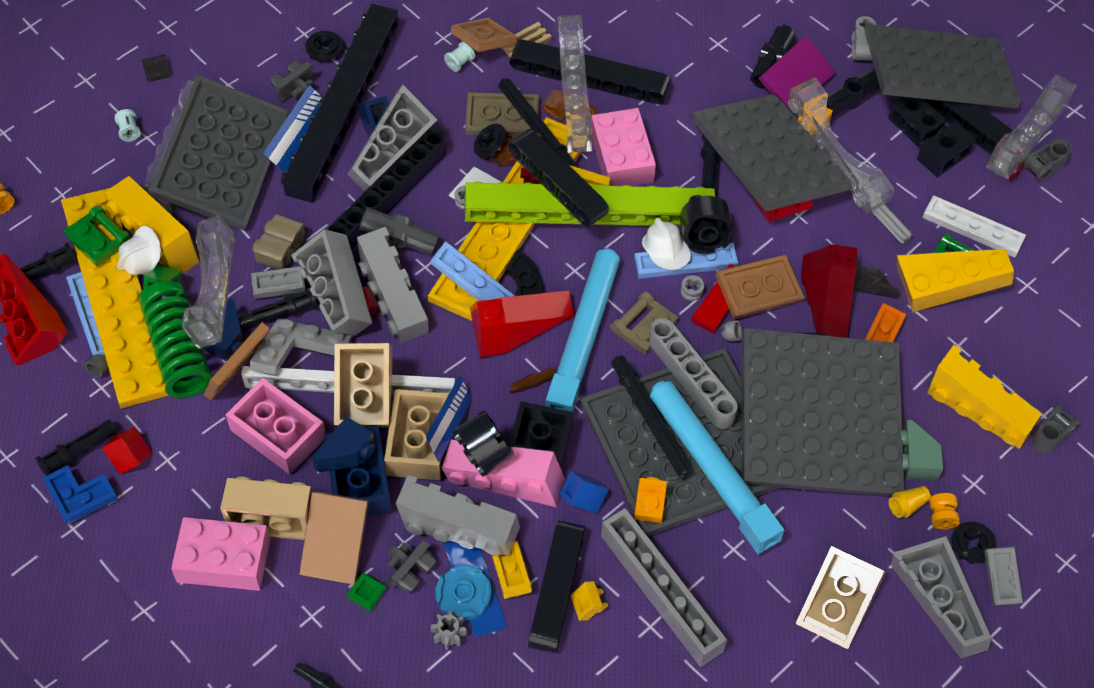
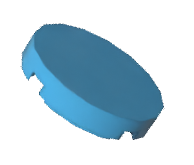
(463, 592)

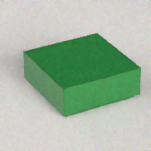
(366, 592)

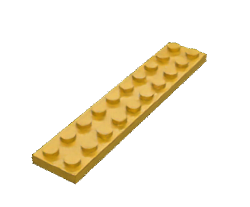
(490, 245)
(117, 314)

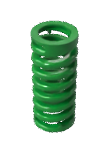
(177, 336)

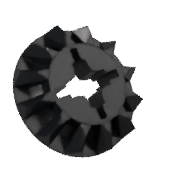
(325, 39)
(486, 137)
(971, 531)

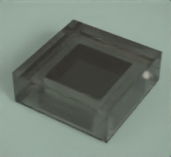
(156, 68)

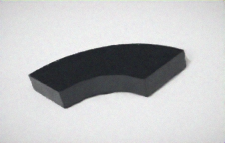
(524, 274)

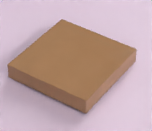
(483, 34)

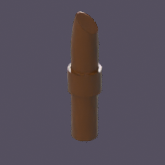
(532, 380)

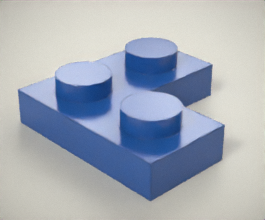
(77, 500)

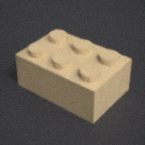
(363, 384)
(407, 444)
(268, 503)

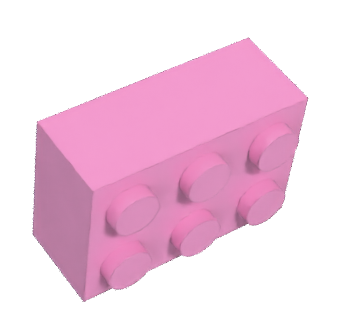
(623, 148)
(276, 426)
(221, 554)

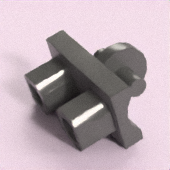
(293, 84)
(403, 577)

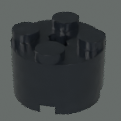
(706, 224)
(483, 443)

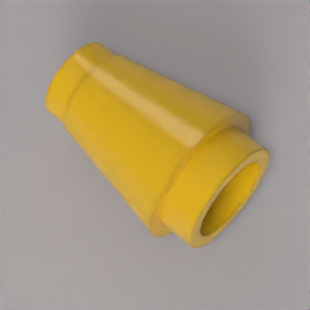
(908, 501)

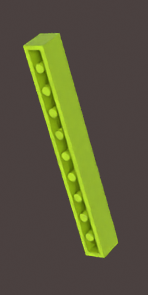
(536, 204)

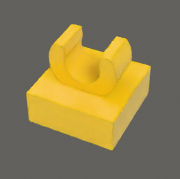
(587, 601)

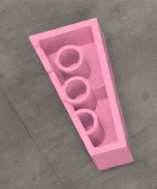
(527, 475)

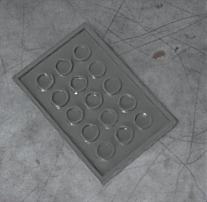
(941, 66)
(217, 152)
(770, 152)

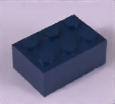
(365, 481)

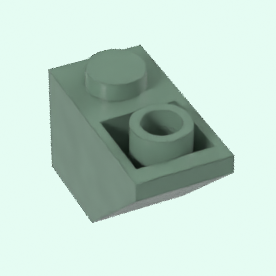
(920, 454)

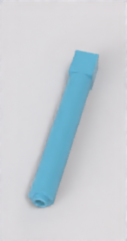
(567, 380)
(755, 520)

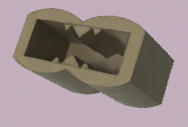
(280, 240)

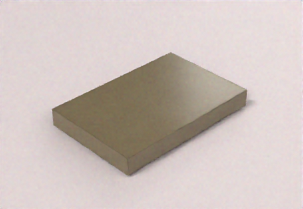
(495, 108)

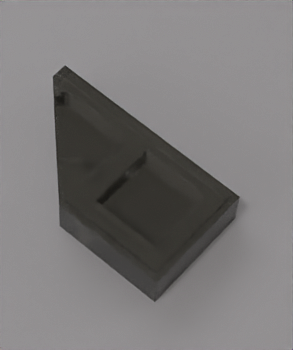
(873, 282)

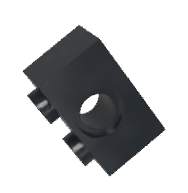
(946, 148)

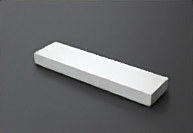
(973, 226)

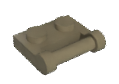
(639, 335)

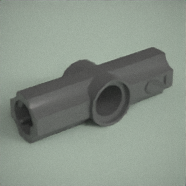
(401, 231)

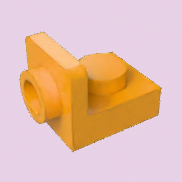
(650, 500)

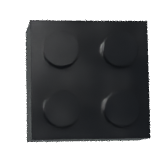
(542, 429)

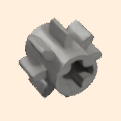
(446, 637)

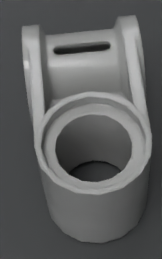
(860, 46)

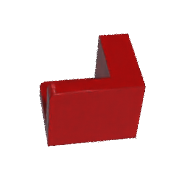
(126, 450)

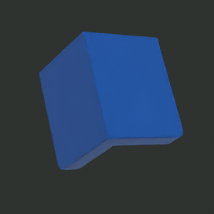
(583, 492)

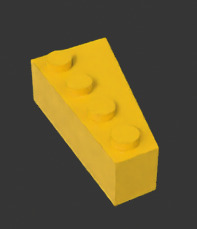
(139, 209)
(951, 276)
(982, 399)

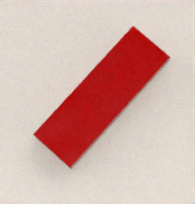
(712, 309)

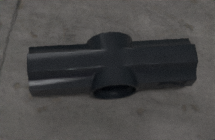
(772, 52)
(853, 92)

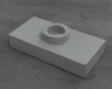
(277, 282)
(1003, 576)

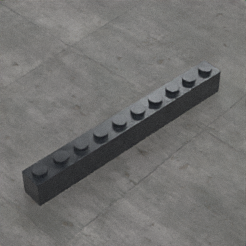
(340, 103)

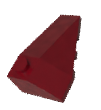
(829, 287)

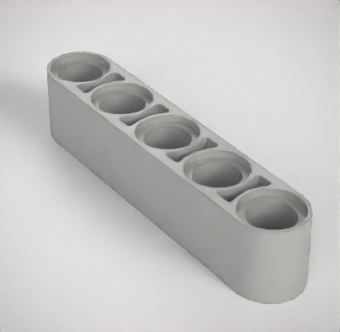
(693, 383)

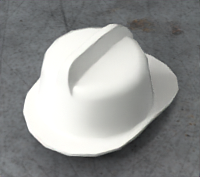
(666, 245)
(140, 252)

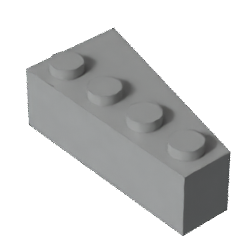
(395, 132)
(334, 281)
(391, 286)
(456, 518)
(943, 593)

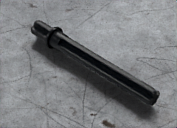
(532, 119)
(662, 434)

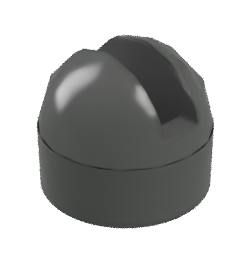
(96, 365)

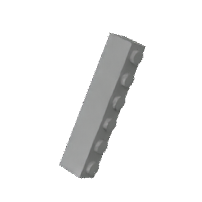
(663, 587)

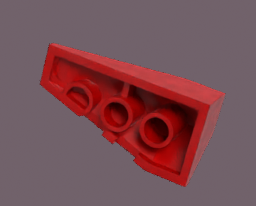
(29, 318)
(513, 320)

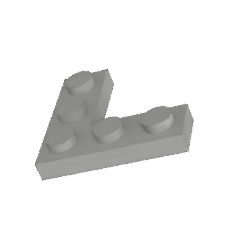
(288, 334)

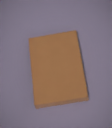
(759, 286)
(236, 361)
(334, 537)

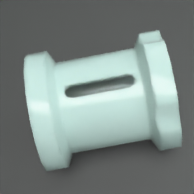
(459, 56)
(120, 119)

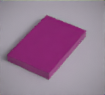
(794, 68)

